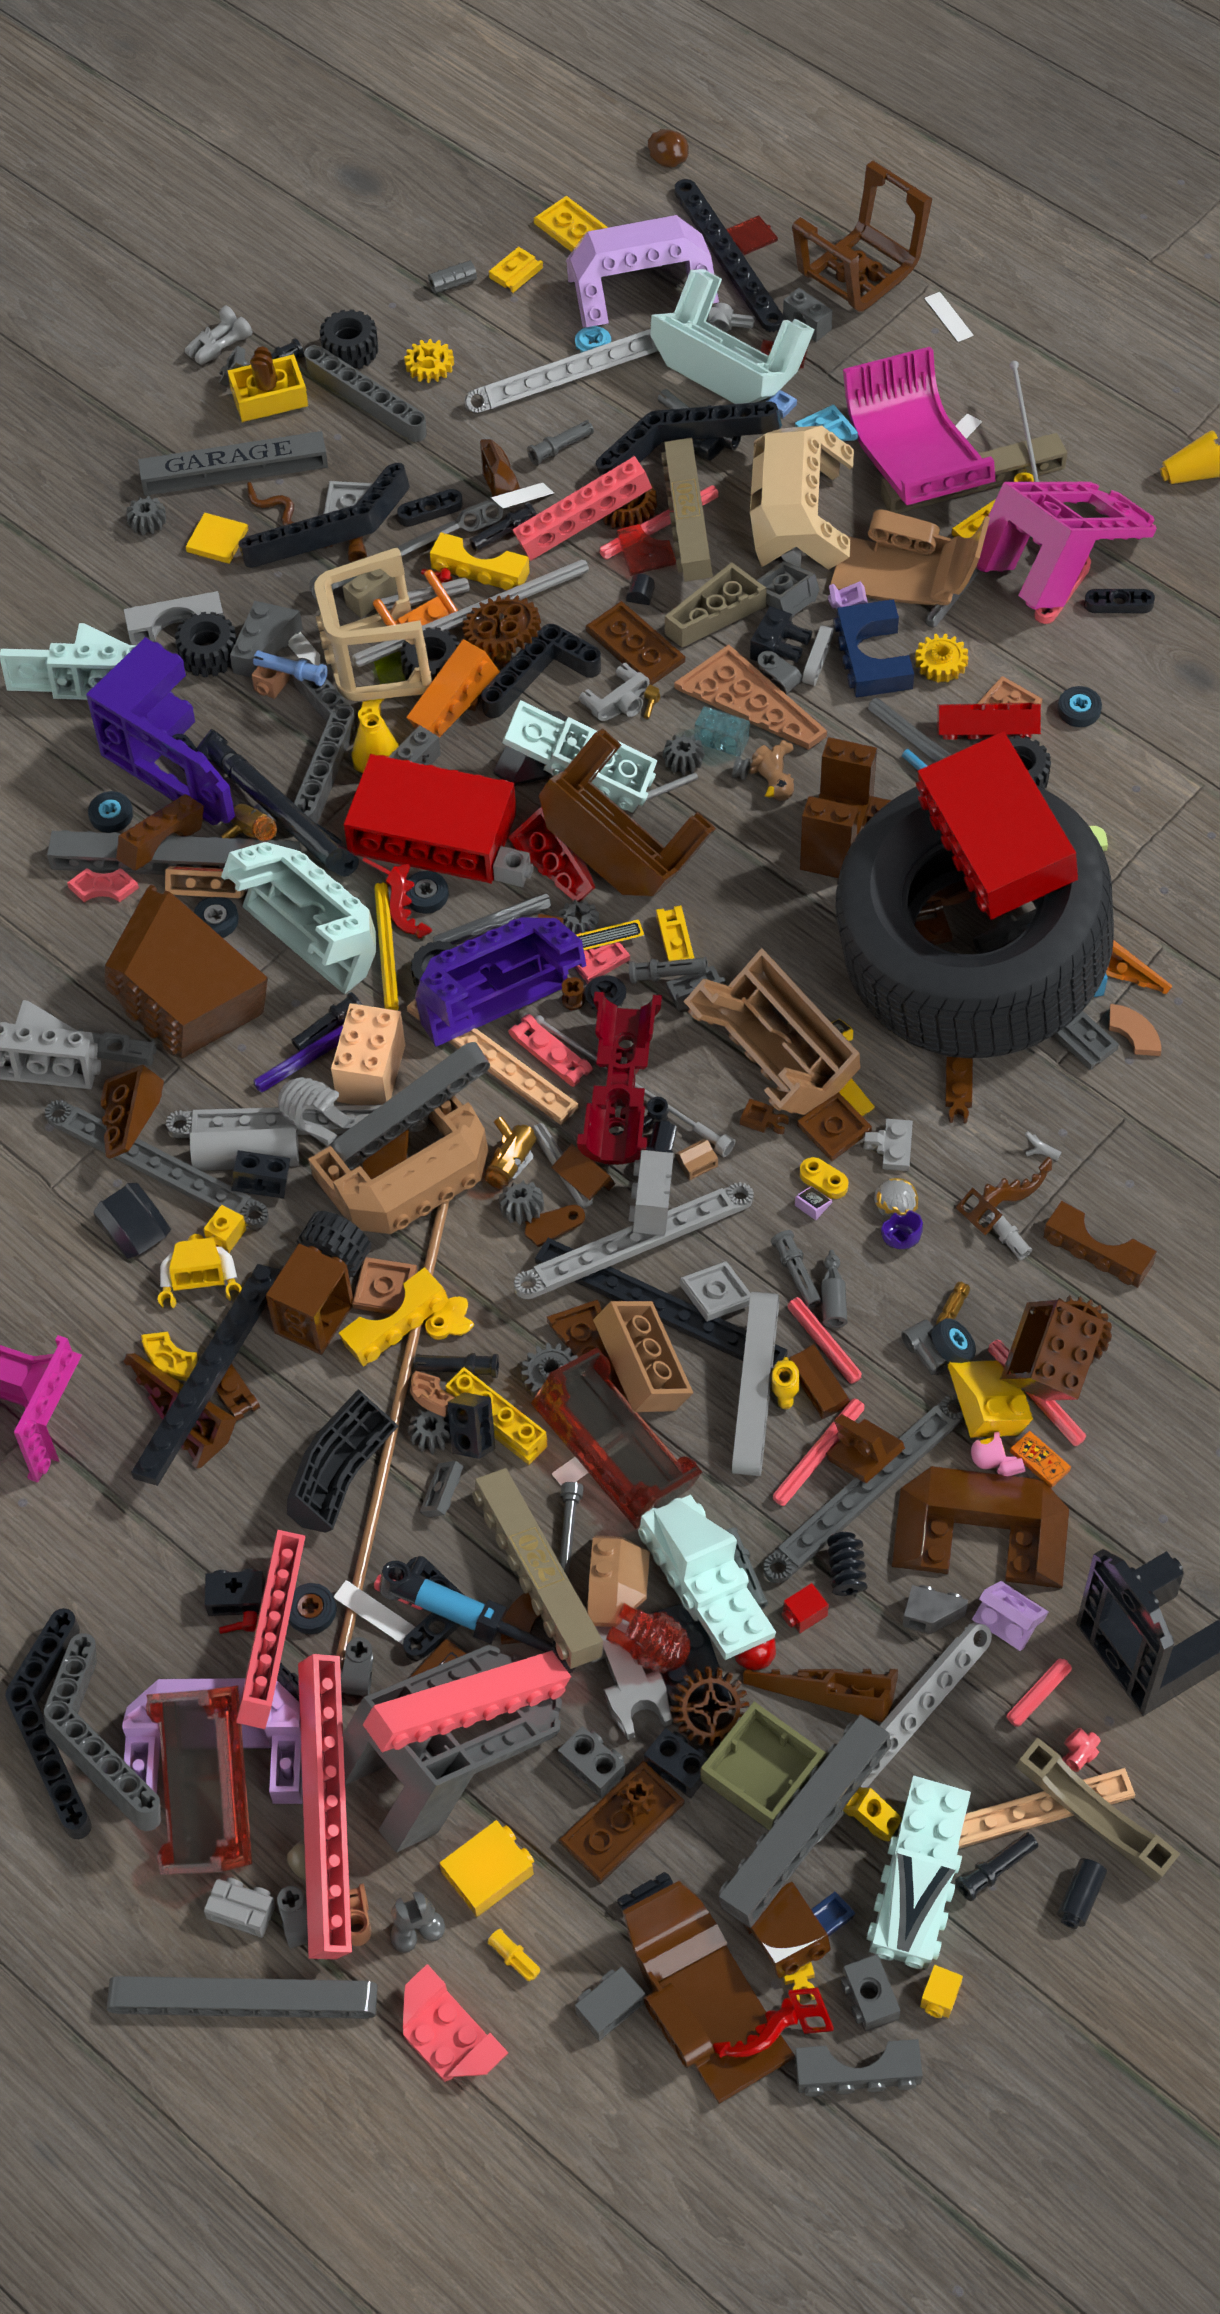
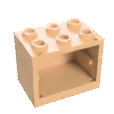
(368, 1055)

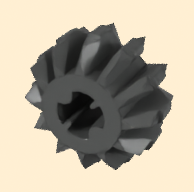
(146, 515)
(683, 754)
(521, 1202)
(429, 1439)

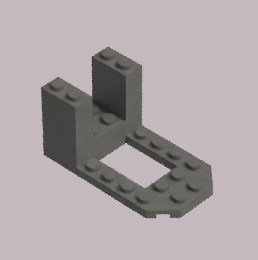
(440, 1767)

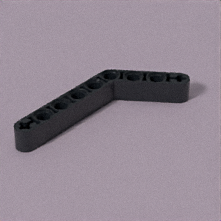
(689, 423)
(330, 527)
(28, 1709)

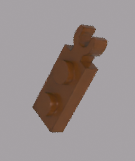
(959, 1086)

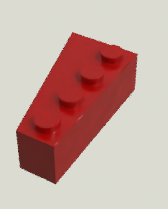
(988, 719)

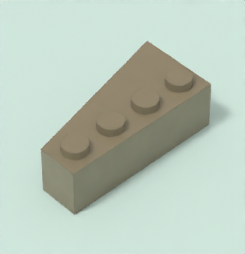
(715, 605)

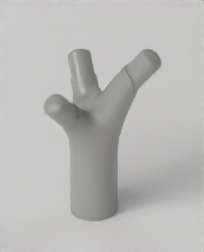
(1042, 1148)

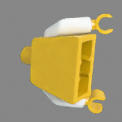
(196, 1265)

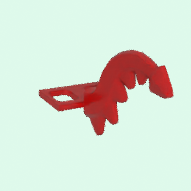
(399, 899)
(778, 2020)

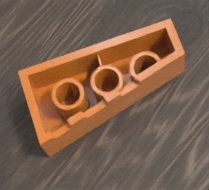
(453, 689)

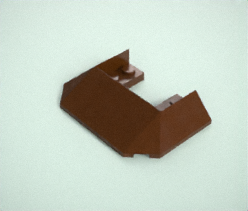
(950, 1496)

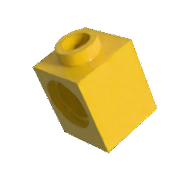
(941, 1992)

